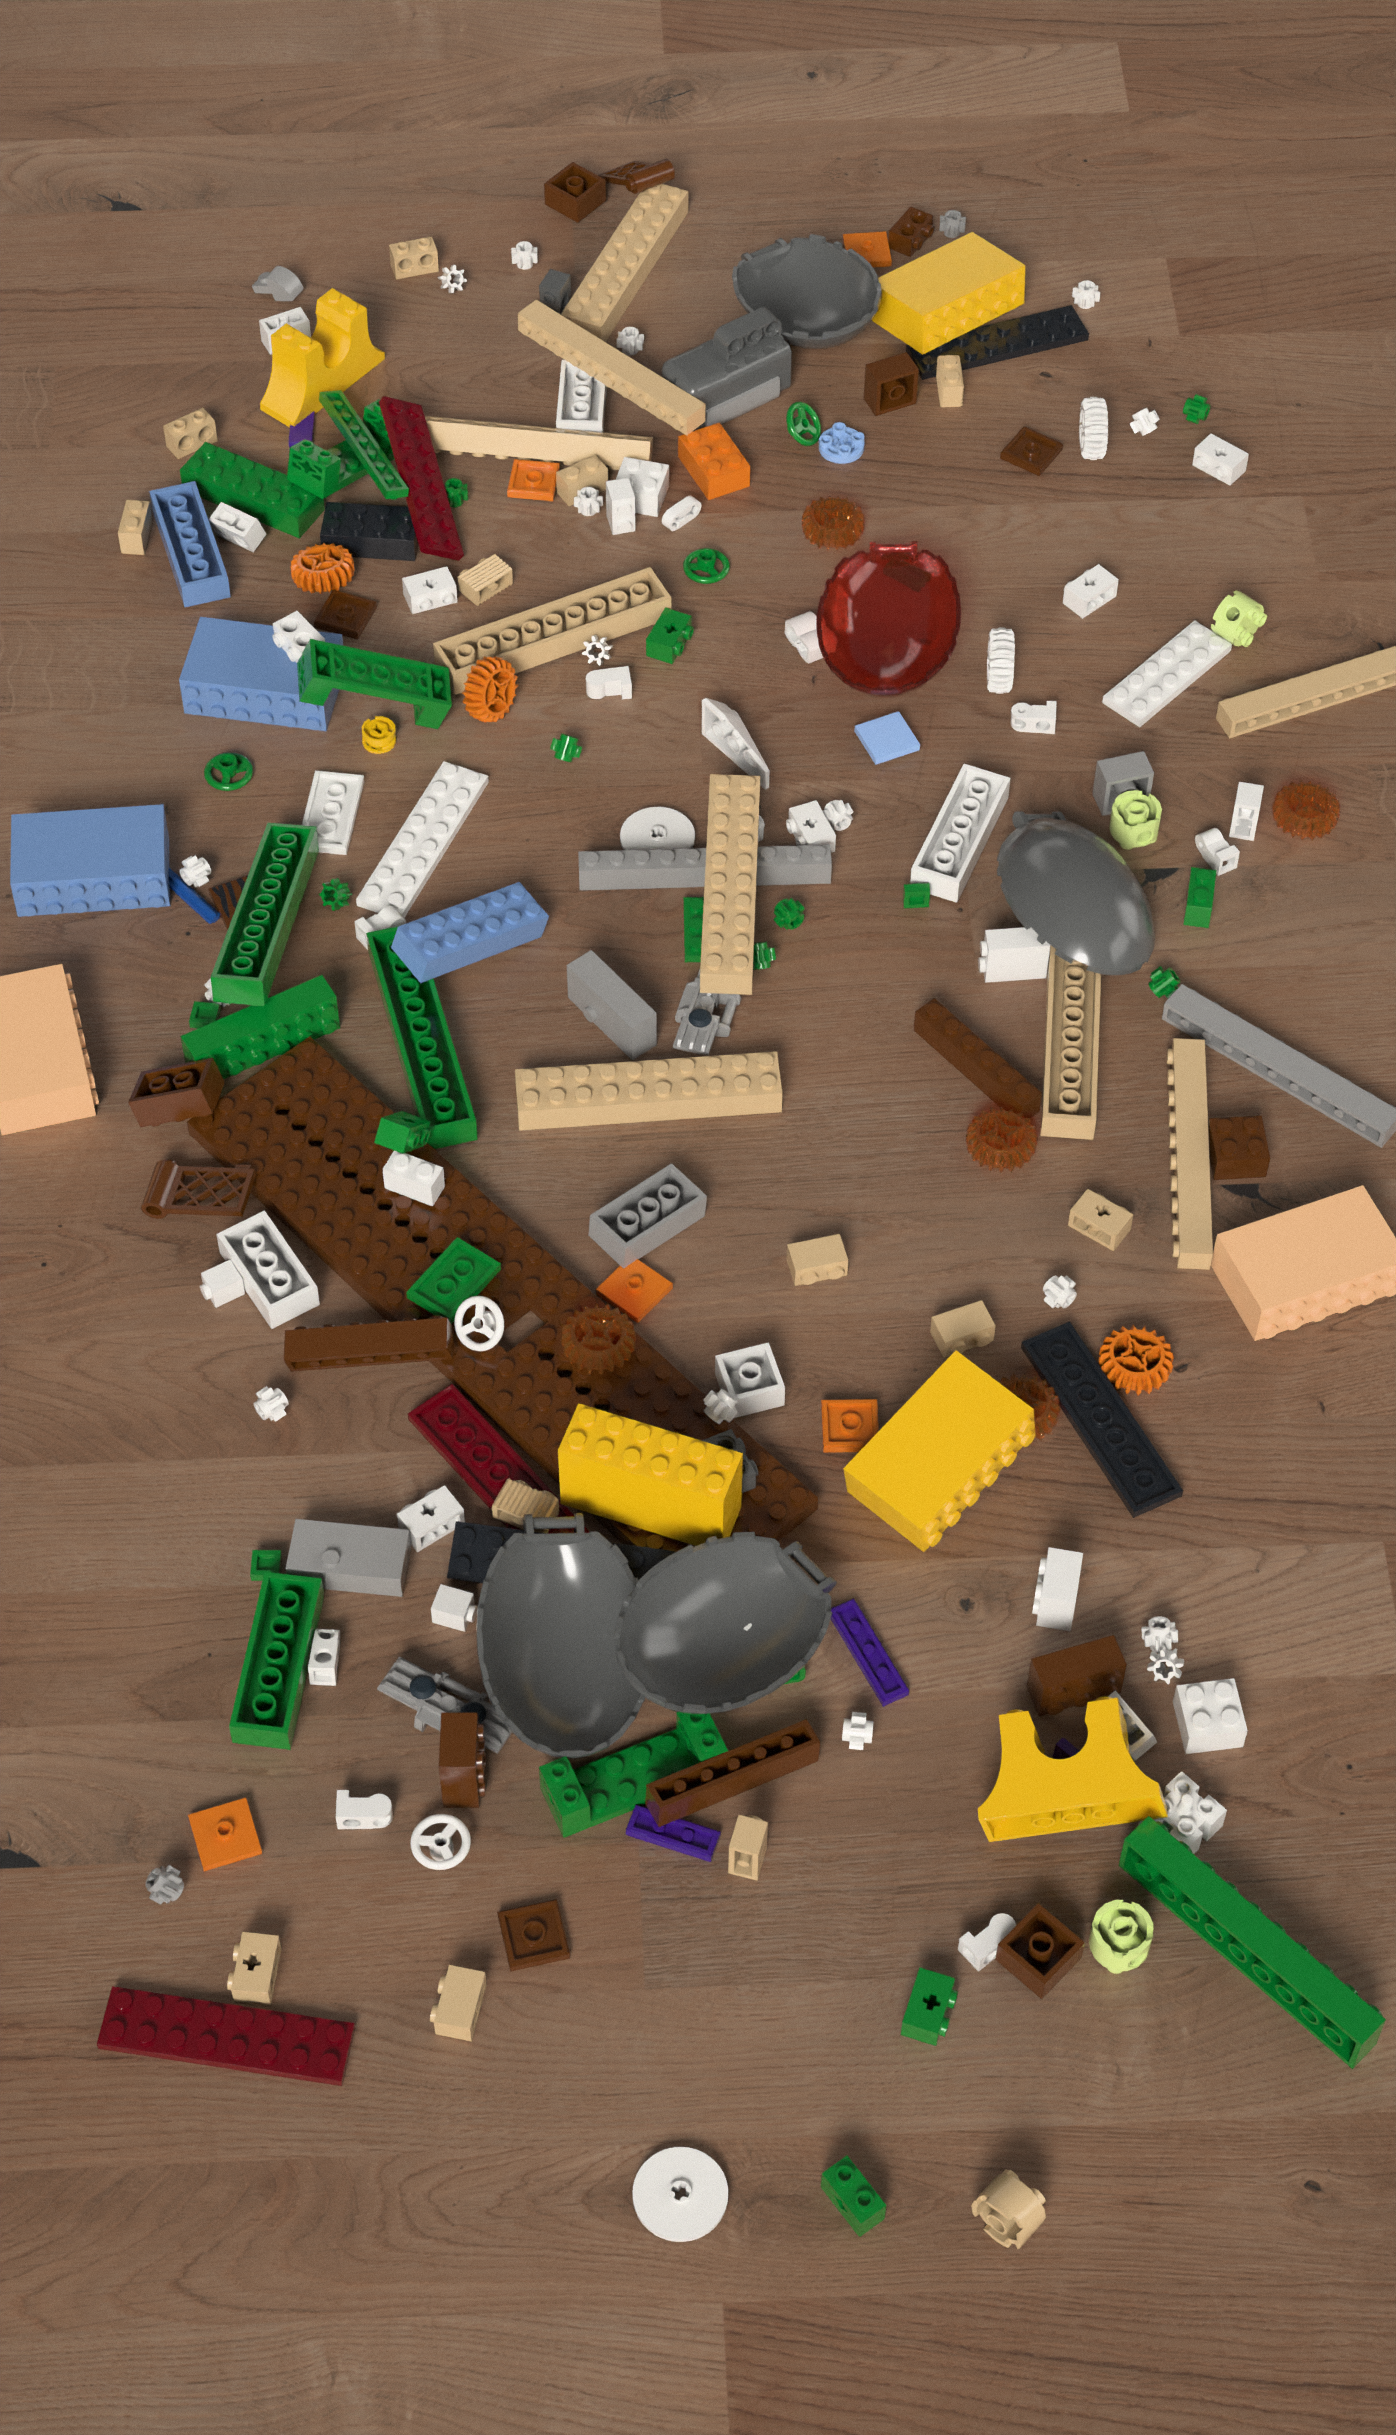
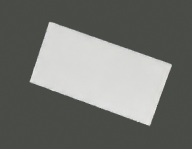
(333, 809)

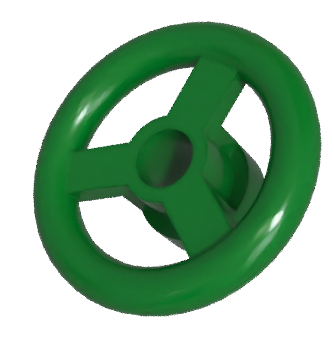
(801, 425)
(705, 562)
(228, 766)

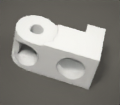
(609, 683)
(1034, 718)
(1216, 850)
(386, 918)
(324, 1657)
(362, 1812)
(983, 1947)

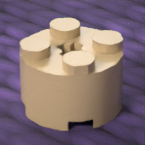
(1010, 2209)

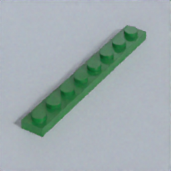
(363, 444)

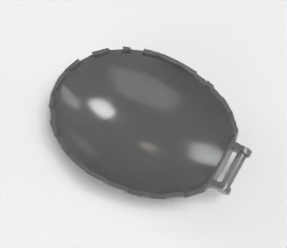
(811, 288)
(1076, 894)
(686, 1618)
(550, 1638)

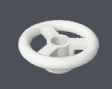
(492, 1323)
(442, 1854)

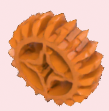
(322, 568)
(490, 689)
(1140, 1352)

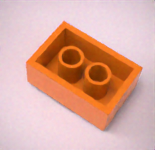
(714, 461)

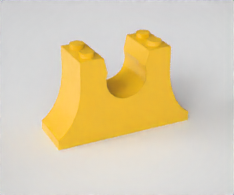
(327, 361)
(1068, 1794)

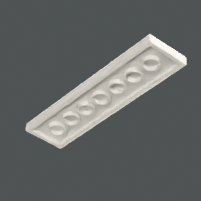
(423, 839)

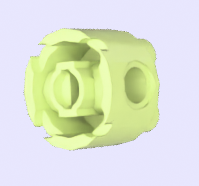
(1238, 619)
(1135, 819)
(1121, 1936)

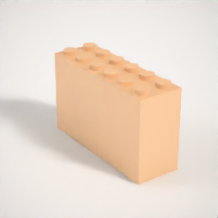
(42, 1052)
(1307, 1263)

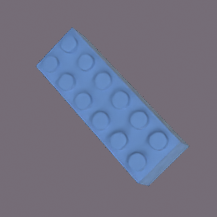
(189, 544)
(469, 932)

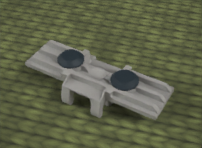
(697, 1023)
(425, 1695)

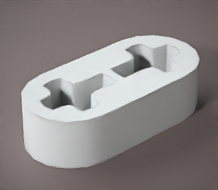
(681, 513)

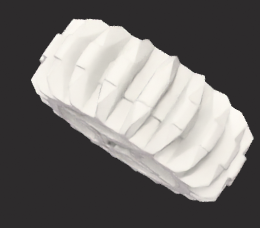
(1093, 428)
(1000, 660)

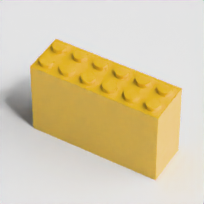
(949, 292)
(940, 1451)
(649, 1477)

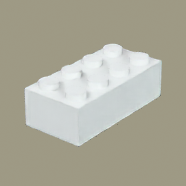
(580, 400)
(268, 1269)

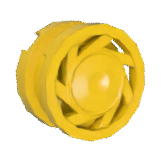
(379, 734)

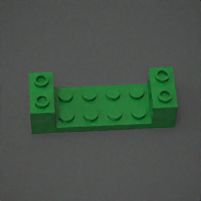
(330, 470)
(377, 675)
(619, 1781)

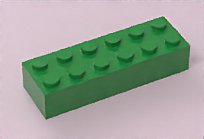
(252, 489)
(265, 1031)
(276, 1661)

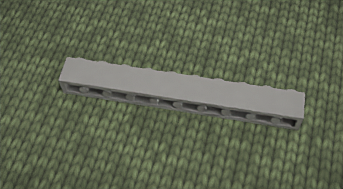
(687, 867)
(1281, 1065)

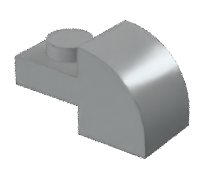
(280, 283)

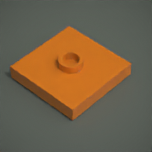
(871, 246)
(533, 480)
(634, 1289)
(848, 1424)
(225, 1834)

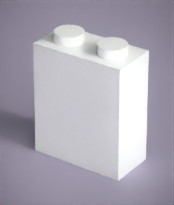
(1013, 955)

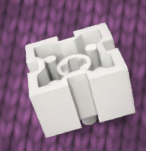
(1189, 1814)

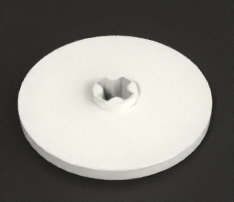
(642, 825)
(691, 2215)

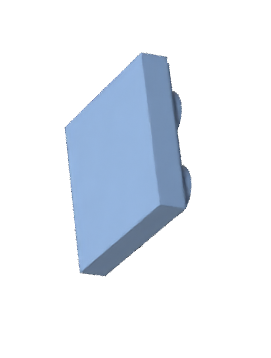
(887, 738)

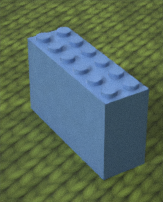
(244, 676)
(90, 860)

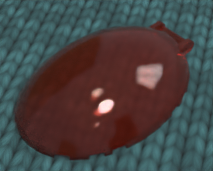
(889, 619)

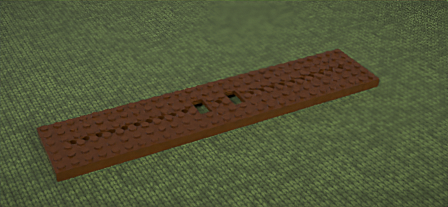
(383, 1263)

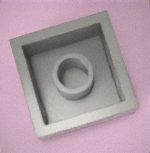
(1120, 775)

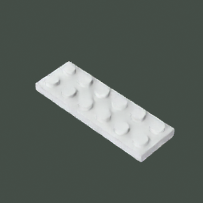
(1167, 673)

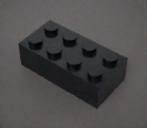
(370, 530)

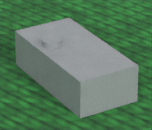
(611, 1005)
(647, 1215)
(350, 1556)

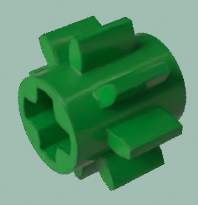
(1196, 409)
(456, 492)
(566, 748)
(335, 894)
(789, 914)
(762, 955)
(1164, 982)

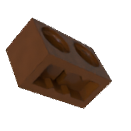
(911, 231)

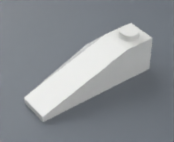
(729, 734)

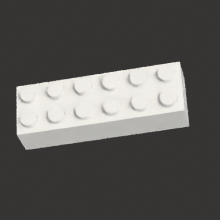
(960, 832)

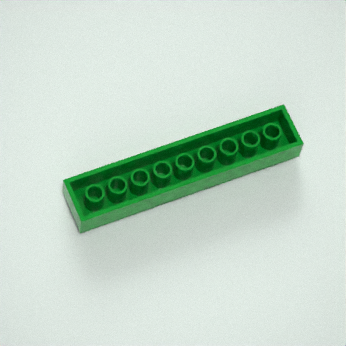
(265, 915)
(423, 1045)
(1251, 1942)

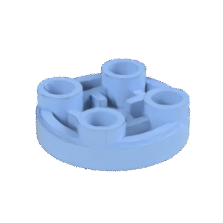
(841, 444)

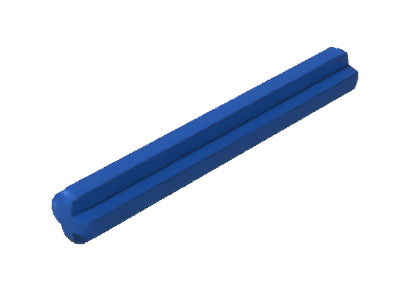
(192, 898)

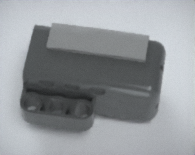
(736, 369)

